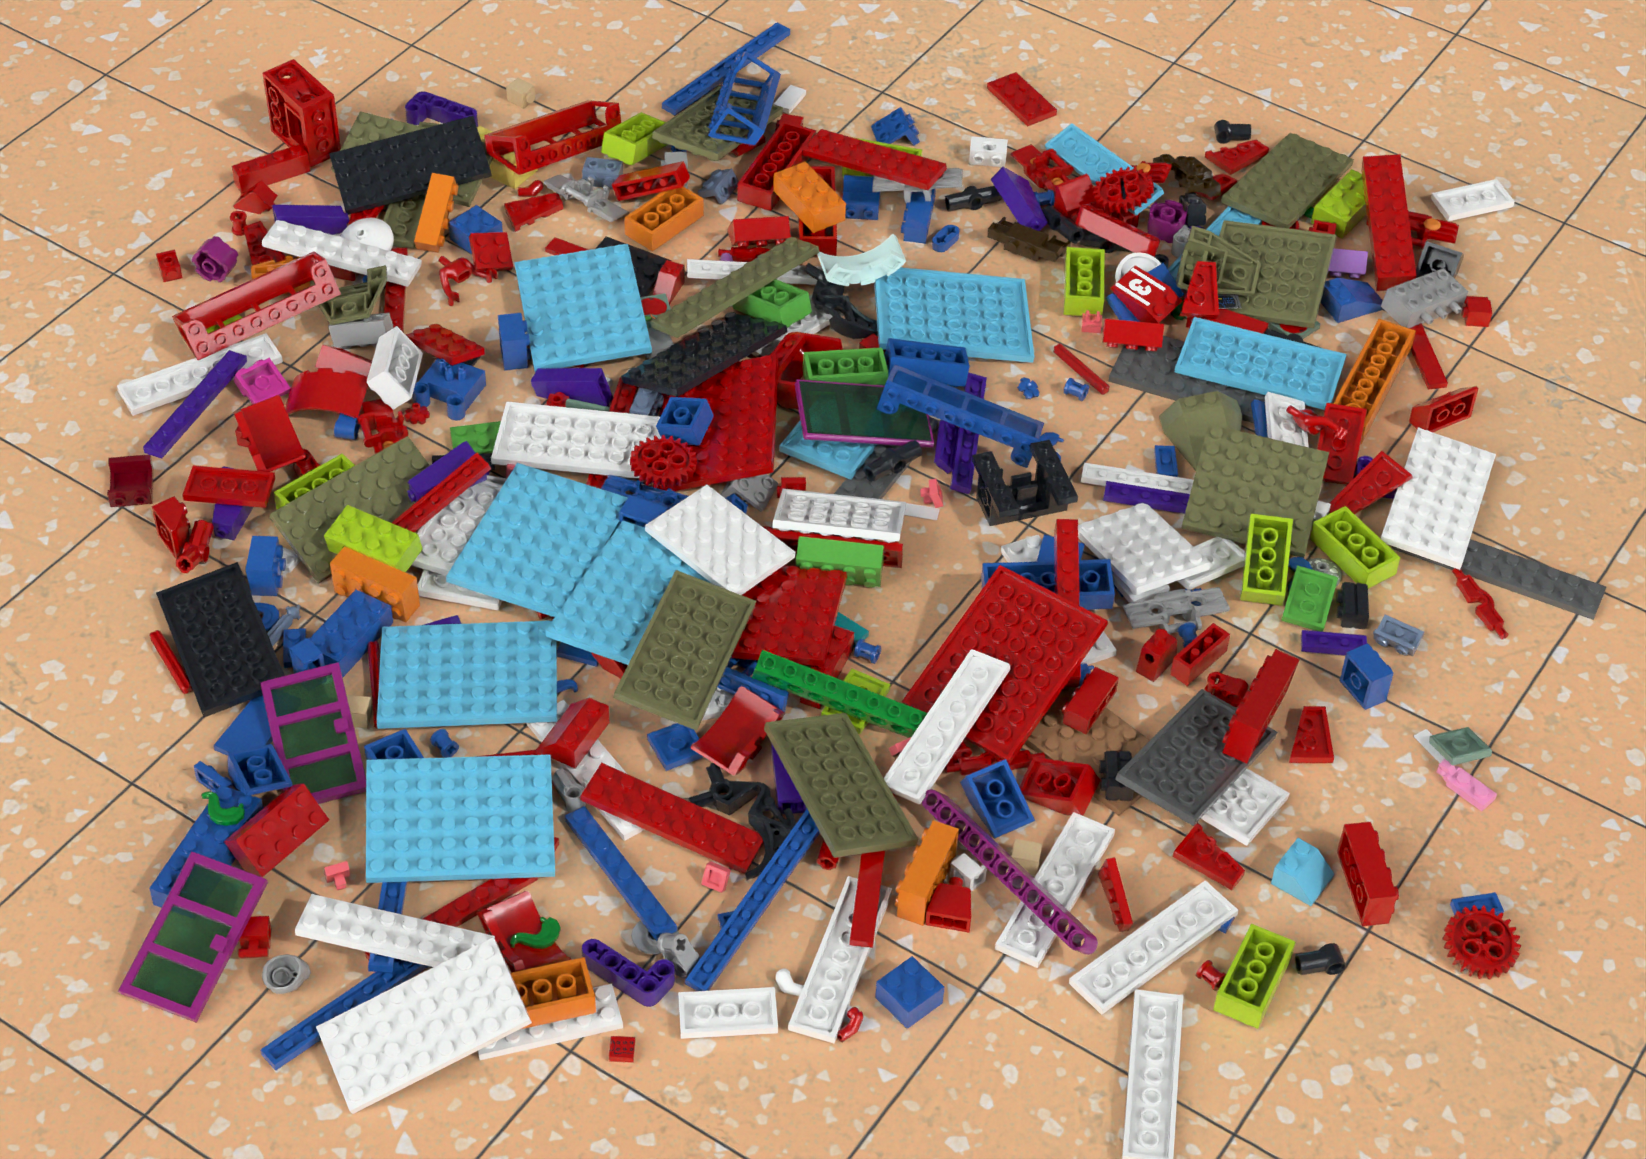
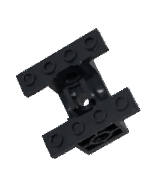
(1023, 498)

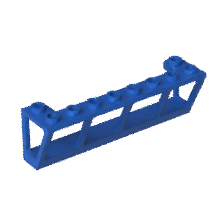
(761, 112)
(961, 410)

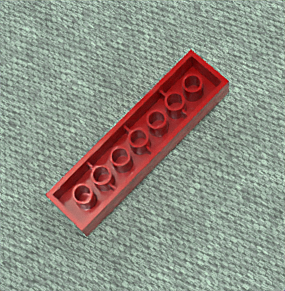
(1388, 221)

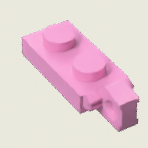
(1466, 785)

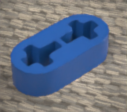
(948, 235)

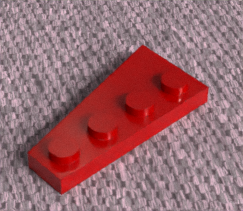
(258, 254)
(1371, 484)

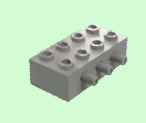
(1424, 299)

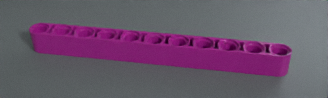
(1014, 877)

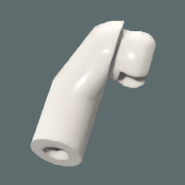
(786, 983)

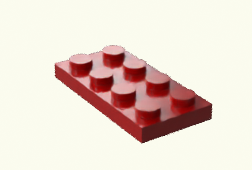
(1021, 99)
(445, 344)
(1342, 453)
(229, 486)

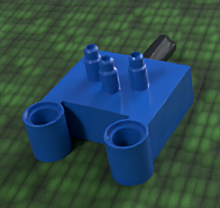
(452, 384)

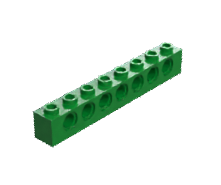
(838, 694)

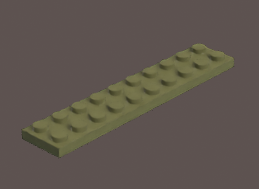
(405, 215)
(734, 287)

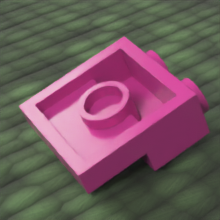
(261, 381)

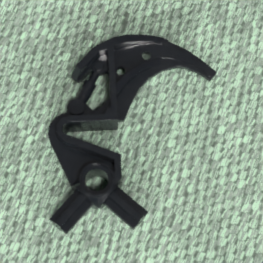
(830, 299)
(738, 795)

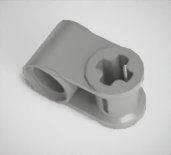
(1179, 241)
(679, 952)

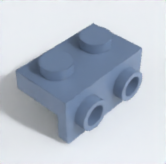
(720, 185)
(1398, 635)

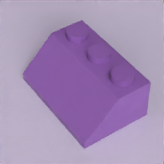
(1348, 262)

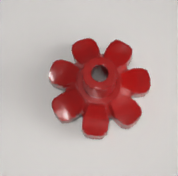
(416, 414)

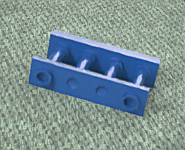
(733, 680)

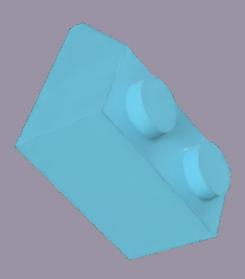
(1302, 872)

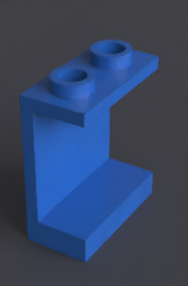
(860, 198)

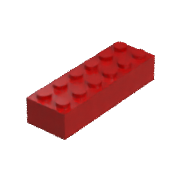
(779, 153)
(826, 238)
(1259, 705)

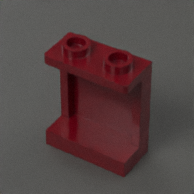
(130, 480)

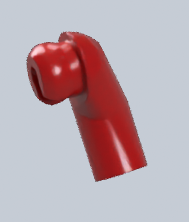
(532, 190)
(853, 1026)

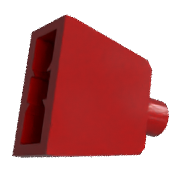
(1161, 649)
(950, 906)

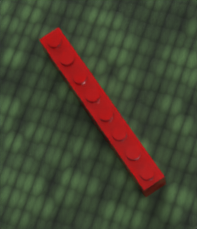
(1067, 570)

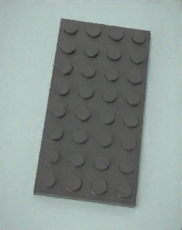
(1156, 375)
(1185, 761)

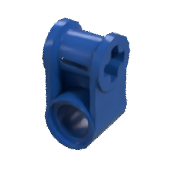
(346, 427)

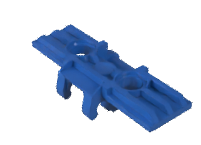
(658, 496)

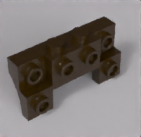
(1191, 174)
(1027, 241)

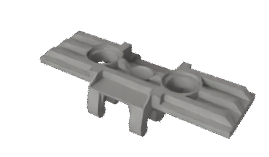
(950, 179)
(583, 190)
(1175, 603)

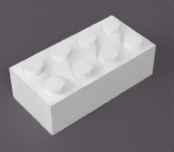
(394, 368)

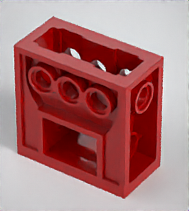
(302, 111)

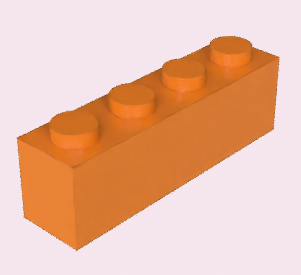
(435, 213)

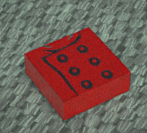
(622, 1049)

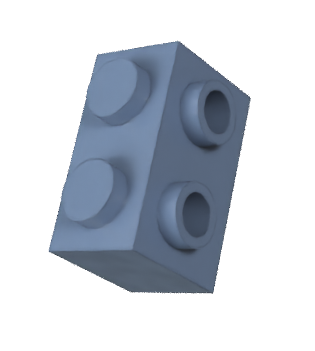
(602, 171)
(647, 402)

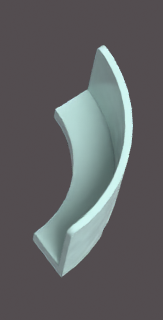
(865, 266)

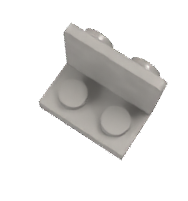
(755, 490)

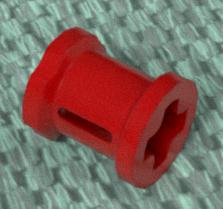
(239, 222)
(1211, 975)

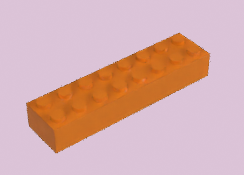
(1376, 369)

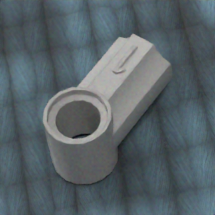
(568, 790)

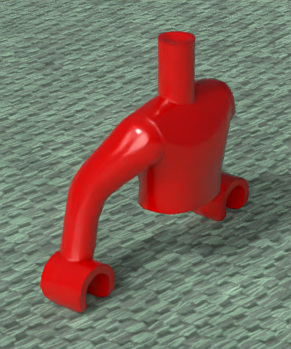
(460, 271)
(1312, 423)

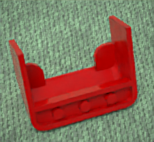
(790, 363)

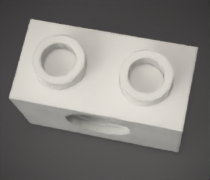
(988, 151)

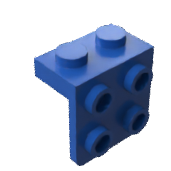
(894, 127)

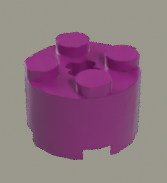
(1166, 220)
(215, 259)

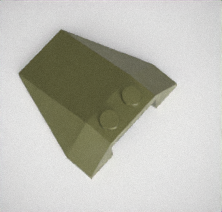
(1235, 270)
(355, 300)
(1188, 420)

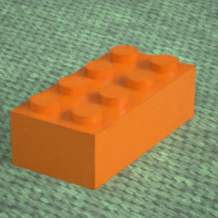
(809, 197)
(664, 217)
(390, 585)
(926, 871)
(556, 991)

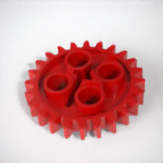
(1137, 187)
(663, 461)
(1481, 942)

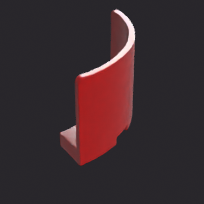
(328, 392)
(270, 434)
(738, 731)
(516, 916)

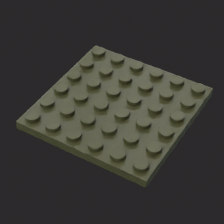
(1290, 271)
(1250, 476)

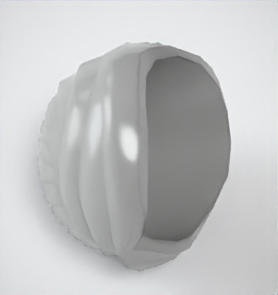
(280, 972)

